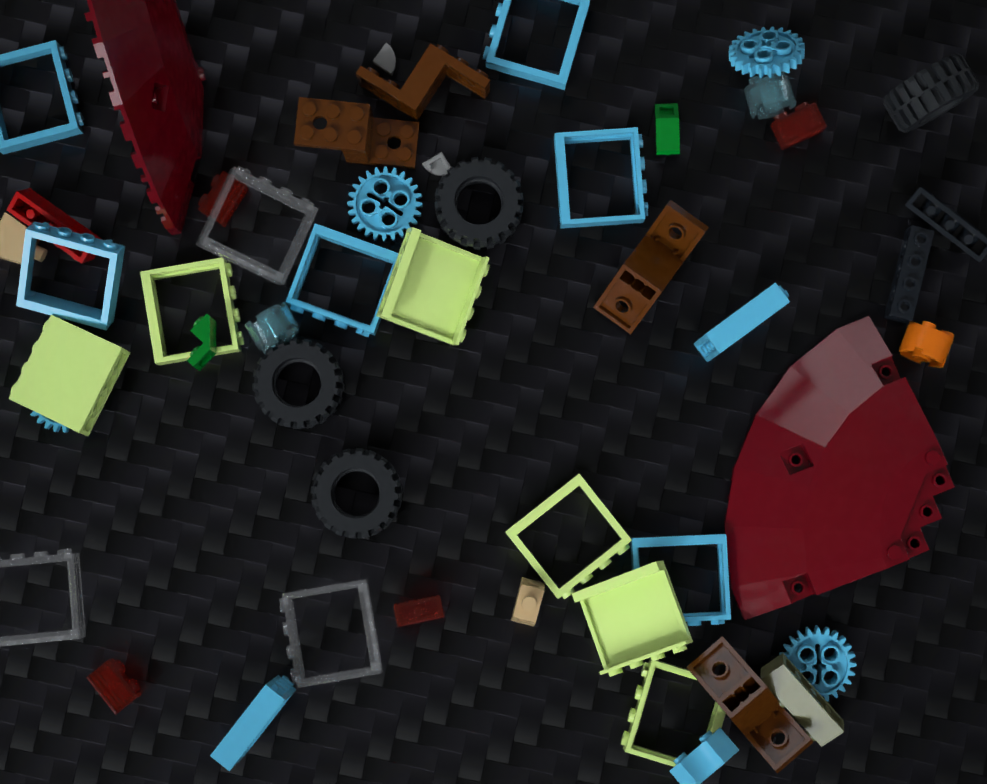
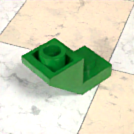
(667, 129)
(205, 330)

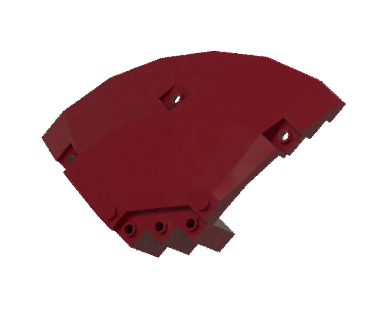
(157, 94)
(858, 481)

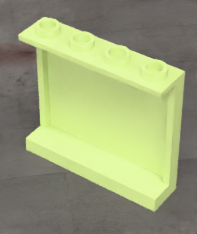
(433, 287)
(69, 375)
(634, 618)

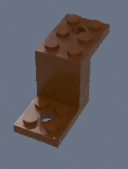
(424, 81)
(356, 133)
(650, 267)
(749, 704)

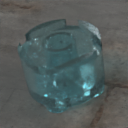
(769, 95)
(272, 327)

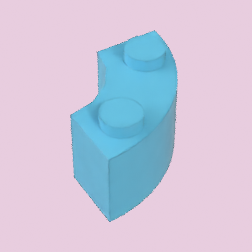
(705, 759)

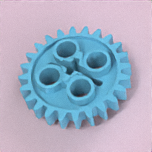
(766, 52)
(396, 187)
(838, 662)

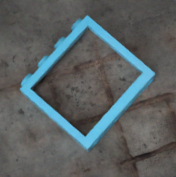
(529, 73)
(70, 99)
(637, 163)
(347, 241)
(63, 308)
(742, 321)
(695, 619)
(253, 722)

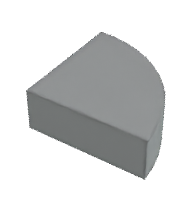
(386, 59)
(437, 165)

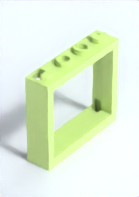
(153, 312)
(601, 562)
(635, 714)

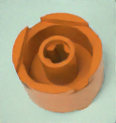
(926, 344)

